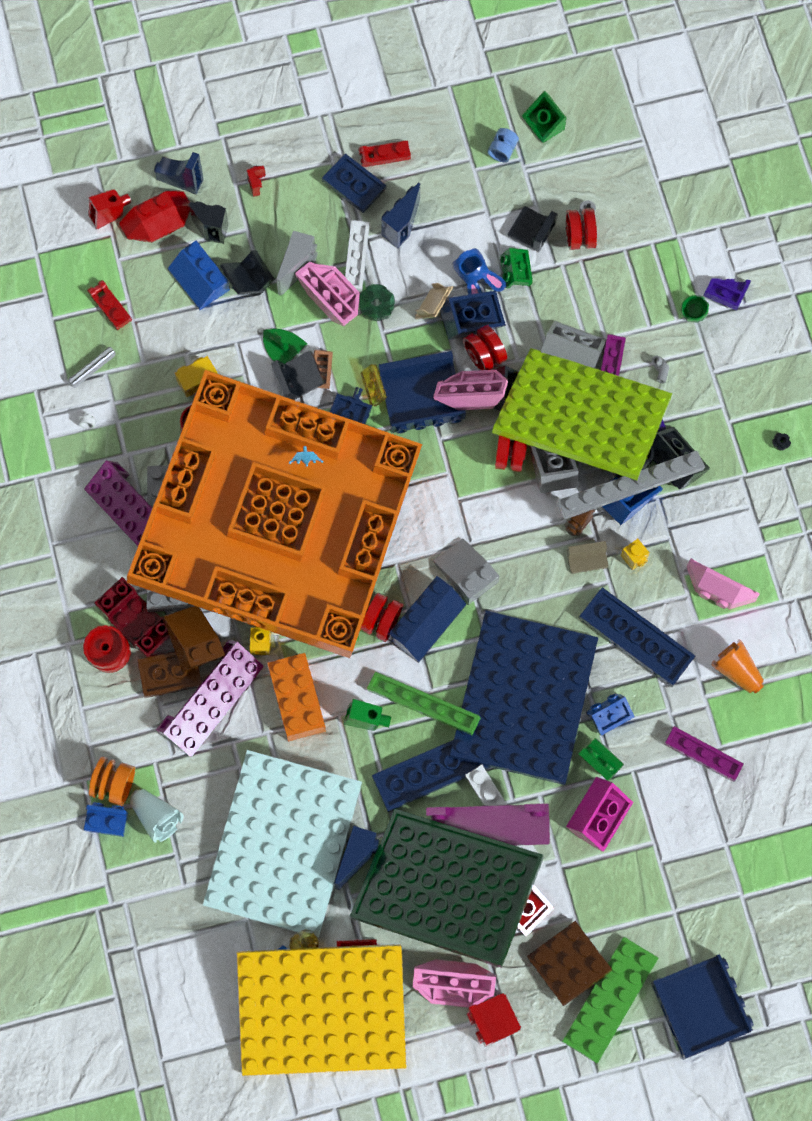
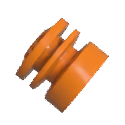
(108, 780)

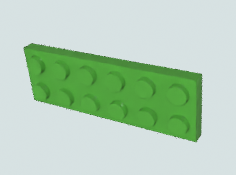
(610, 1000)

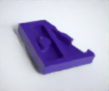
(727, 291)

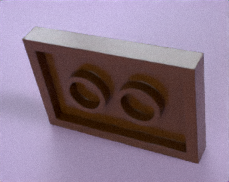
(164, 675)

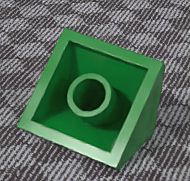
(545, 117)

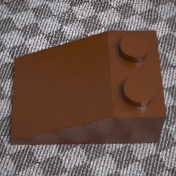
(193, 638)

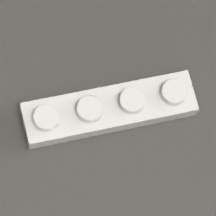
(357, 253)

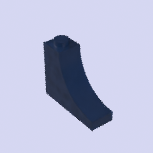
(181, 173)

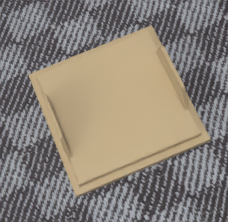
(433, 301)

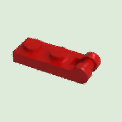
(384, 153)
(110, 305)

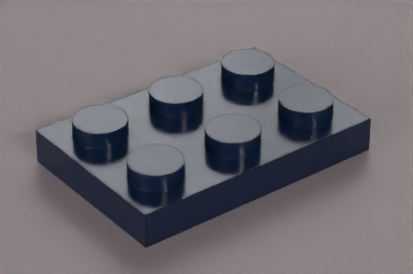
(354, 183)

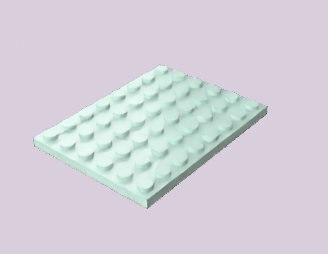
(282, 843)

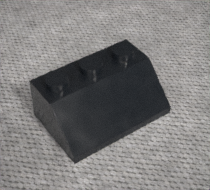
(670, 445)

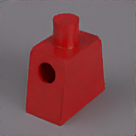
(107, 207)

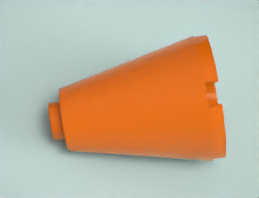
(739, 667)

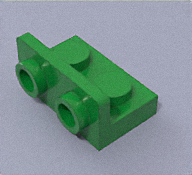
(516, 267)
(601, 759)

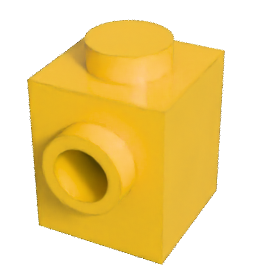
(635, 554)
(260, 641)

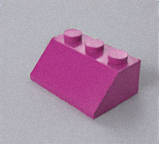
(599, 813)

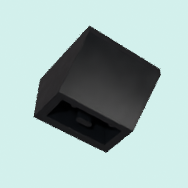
(210, 221)

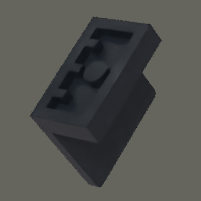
(532, 228)
(248, 276)
(298, 375)

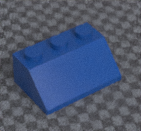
(198, 275)

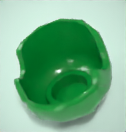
(695, 308)

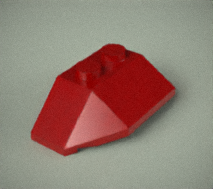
(156, 217)

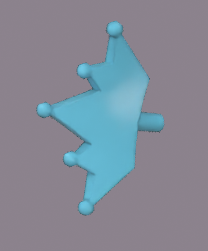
(305, 457)

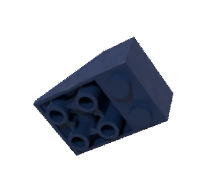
(398, 222)

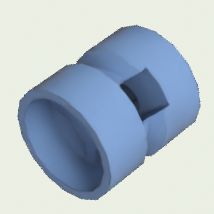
(503, 145)

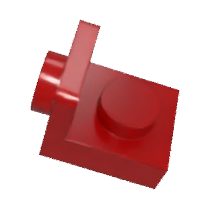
(253, 176)

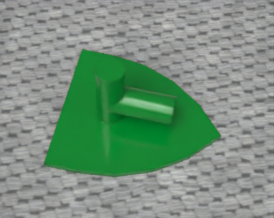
(282, 344)

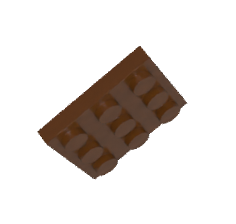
(569, 963)

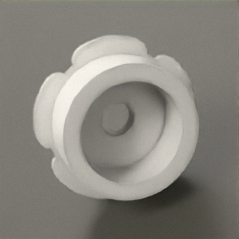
(87, 421)

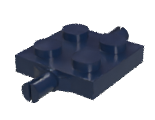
(352, 407)

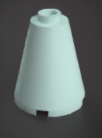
(155, 815)

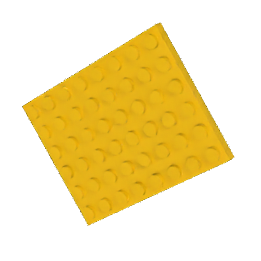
(321, 1009)

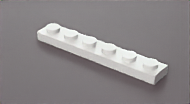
(489, 794)

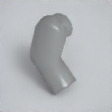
(662, 367)

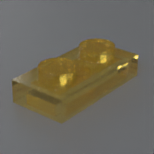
(373, 385)

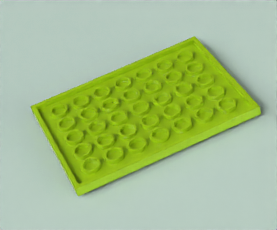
(583, 413)

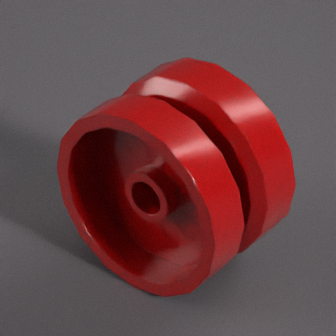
(581, 229)
(485, 348)
(510, 449)
(380, 616)
(96, 648)

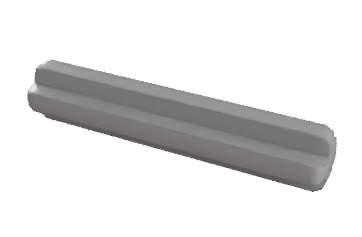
(91, 367)

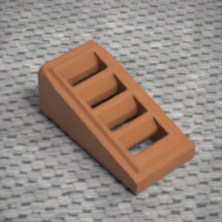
(324, 354)

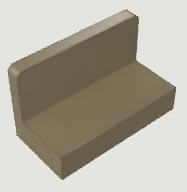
(587, 557)

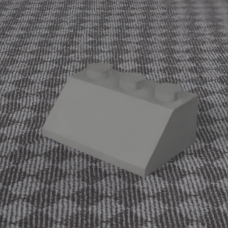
(573, 344)

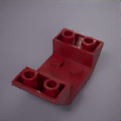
(130, 616)

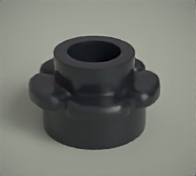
(781, 446)

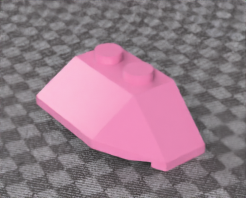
(330, 291)
(472, 390)
(718, 587)
(453, 983)

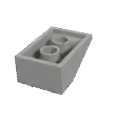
(298, 253)
(553, 470)
(467, 571)

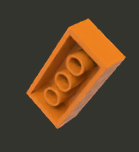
(296, 697)

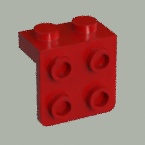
(493, 1019)

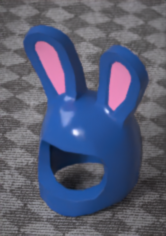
(472, 267)

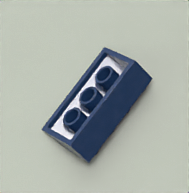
(427, 619)

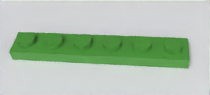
(423, 703)

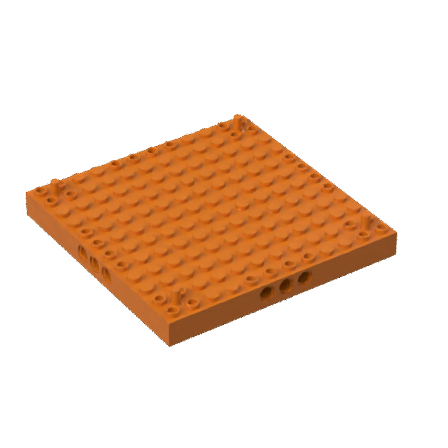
(270, 536)

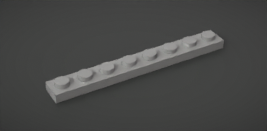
(626, 487)

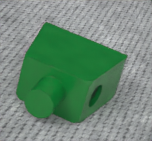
(358, 717)

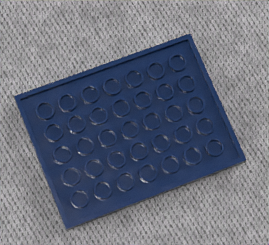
(529, 697)

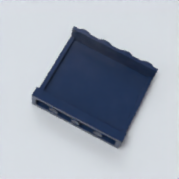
(411, 392)
(702, 1006)

